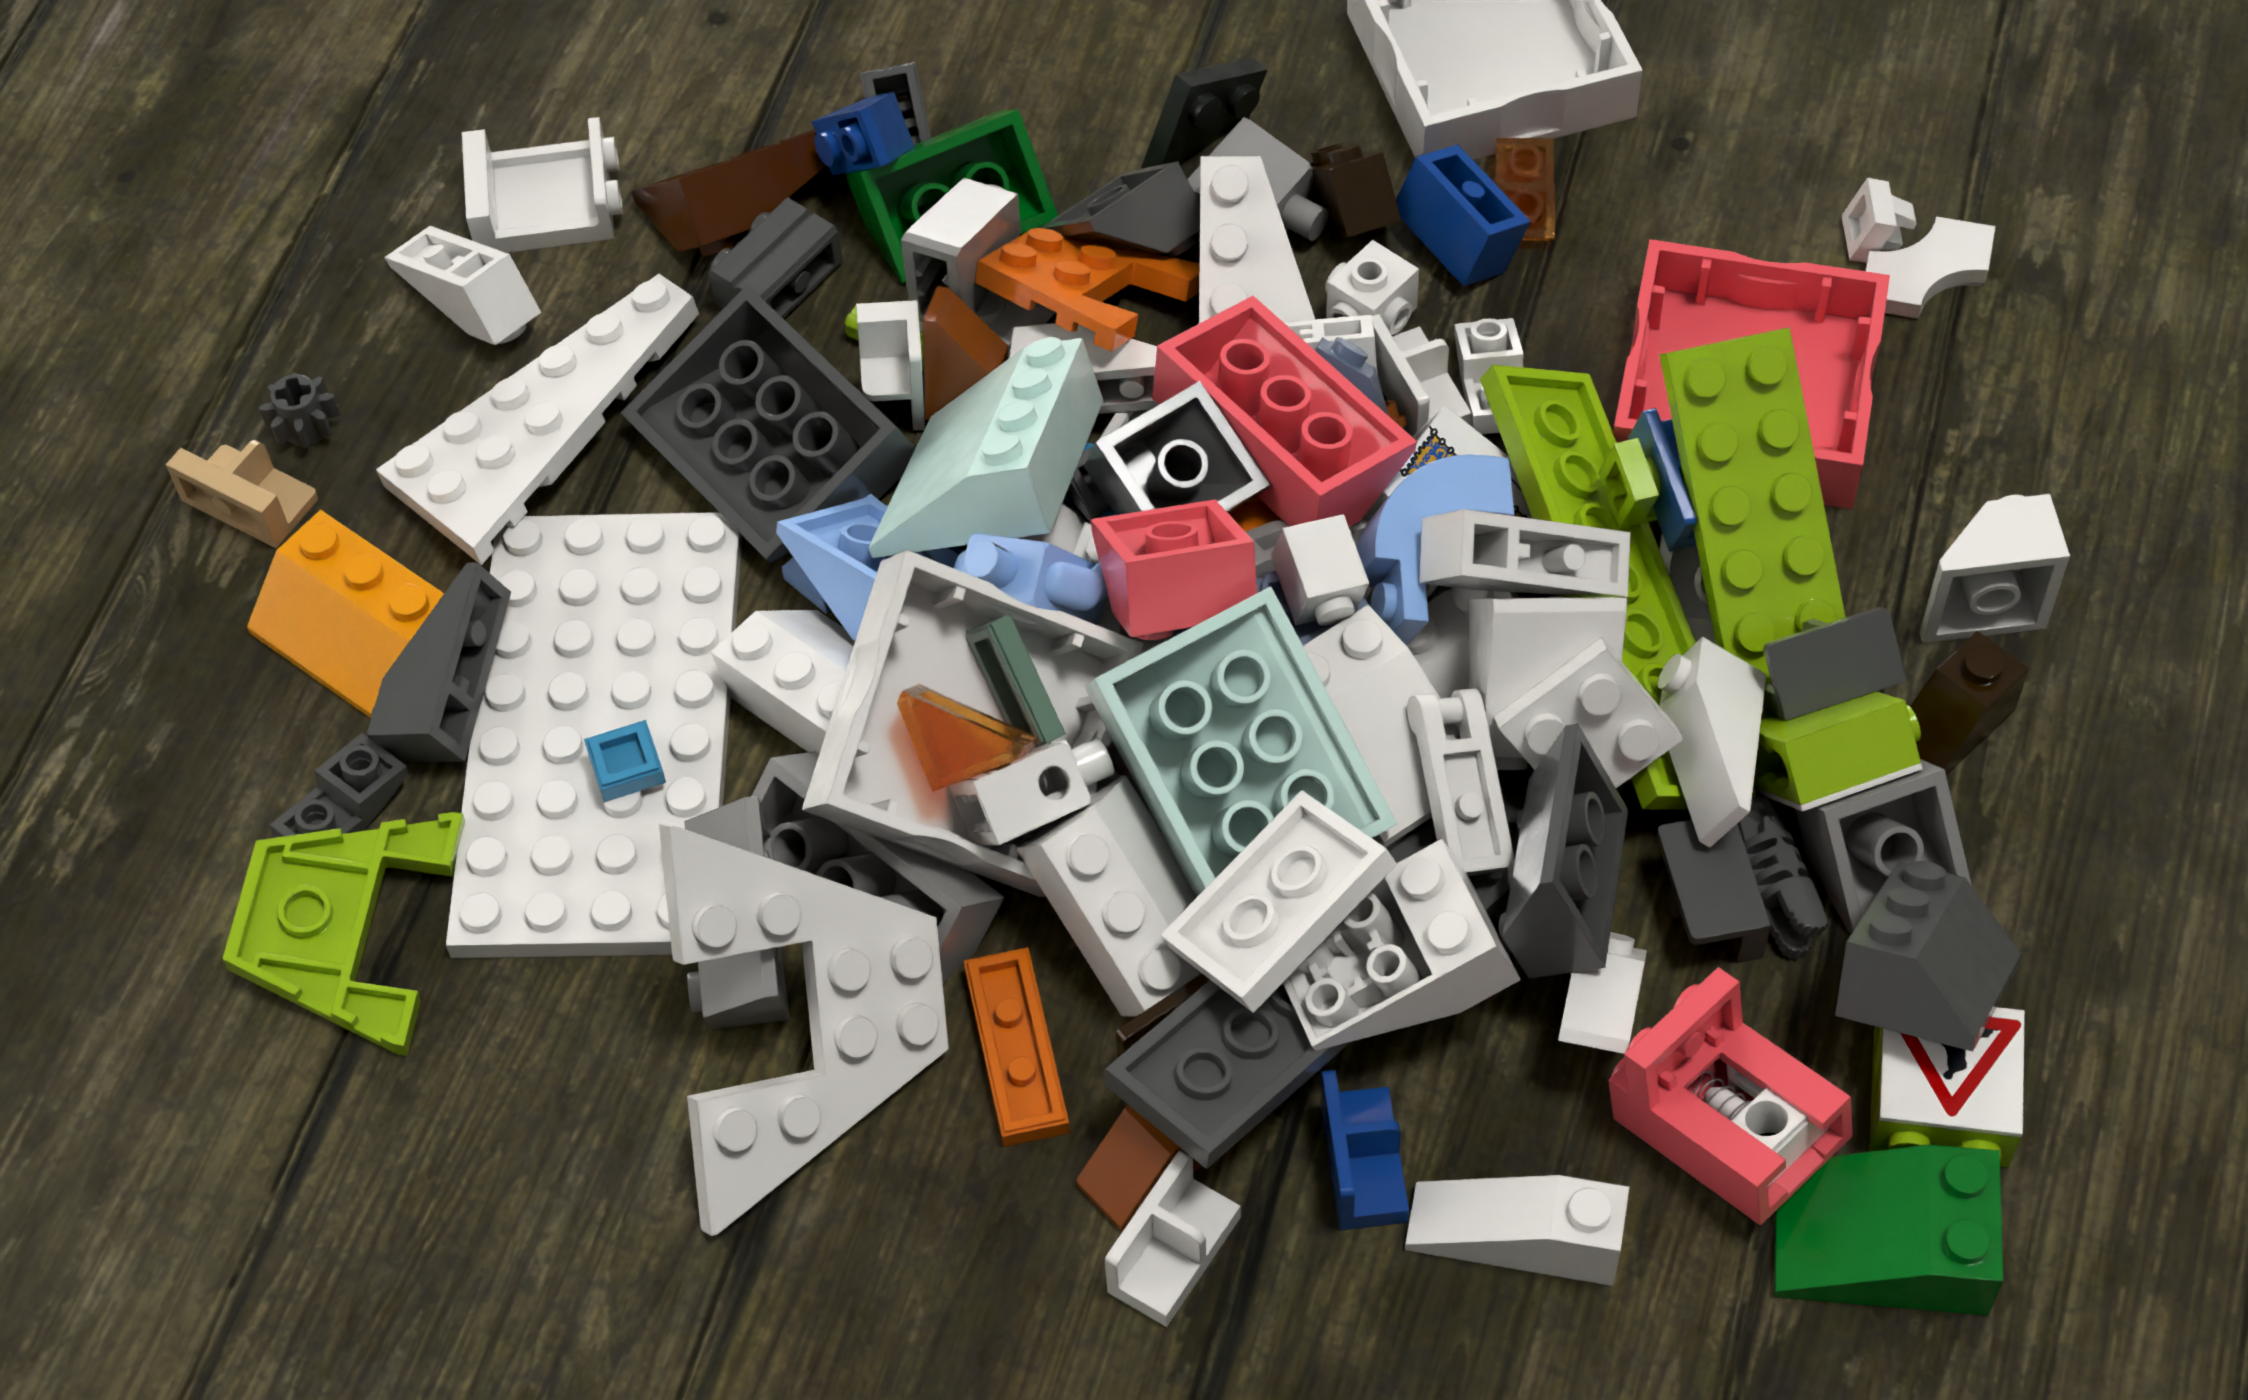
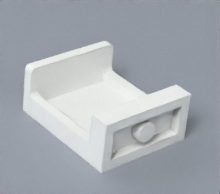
(541, 192)

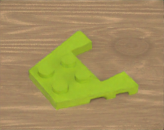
(311, 913)

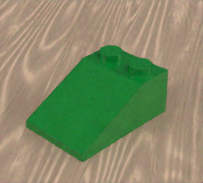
(1895, 1231)

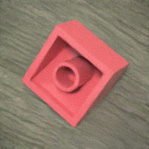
(1173, 566)

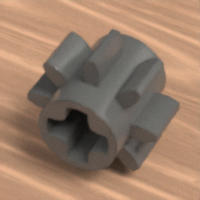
(299, 410)

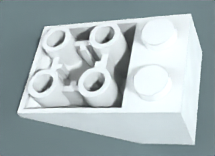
(1402, 955)

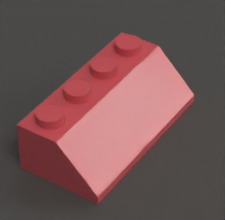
(1292, 410)

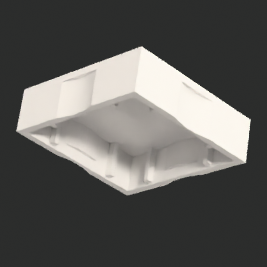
(1497, 68)
(918, 636)

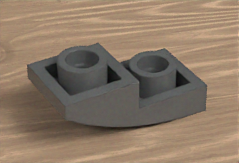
(348, 791)

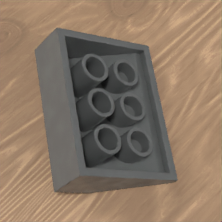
(766, 424)

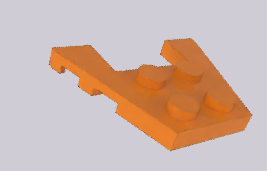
(1078, 276)

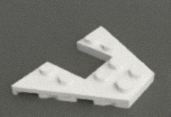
(869, 1000)

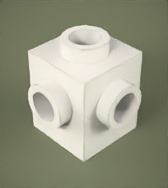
(1374, 284)

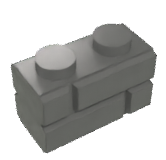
(778, 259)

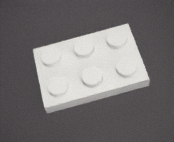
(1278, 900)

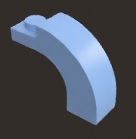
(1392, 537)

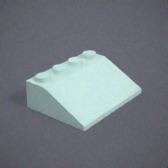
(997, 454)
(1230, 732)

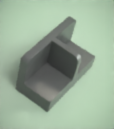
(1832, 663)
(1714, 890)

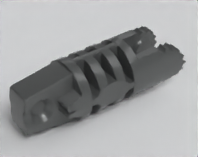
(1782, 880)

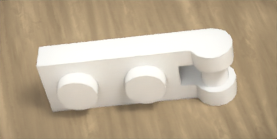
(1462, 780)

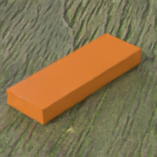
(1016, 1047)

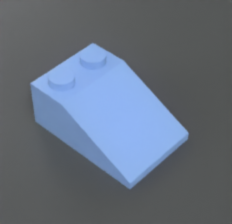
(836, 556)

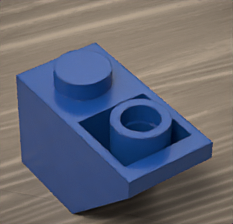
(862, 135)

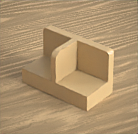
(243, 490)

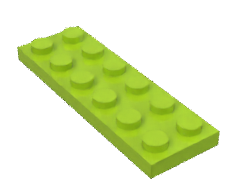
(1752, 490)

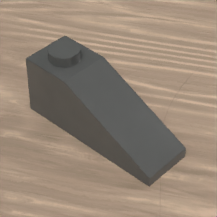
(439, 678)

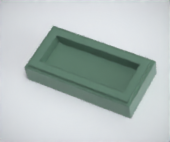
(1014, 679)

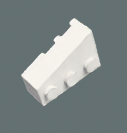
(1245, 242)

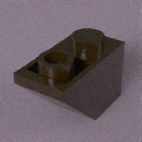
(1353, 189)

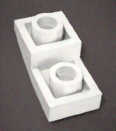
(1478, 348)

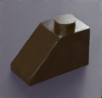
(1966, 700)

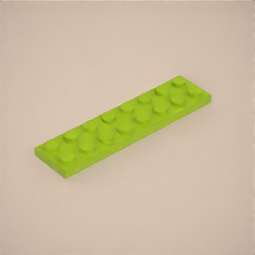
(1557, 448)

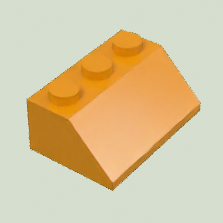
(340, 609)

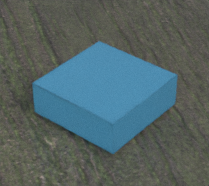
(625, 760)

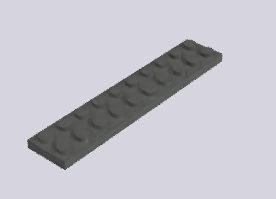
(1222, 1069)

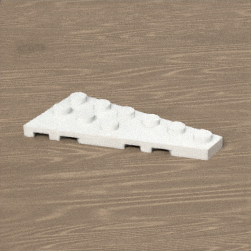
(527, 429)

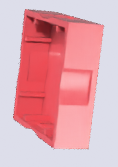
(1717, 295)

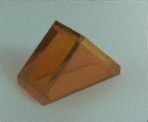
(957, 739)

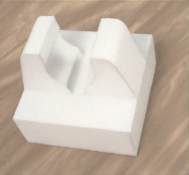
(1875, 220)

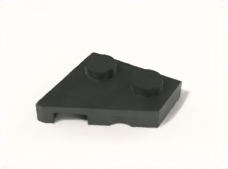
(1203, 109)

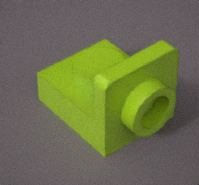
(1630, 483)

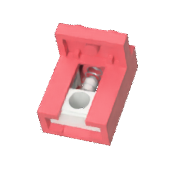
(1708, 1089)

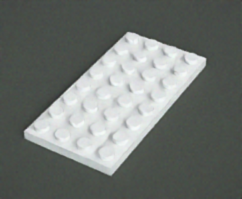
(597, 634)

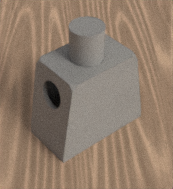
(1287, 174)

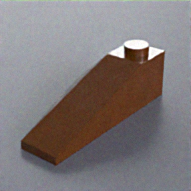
(726, 197)

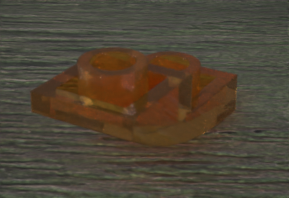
(1527, 178)

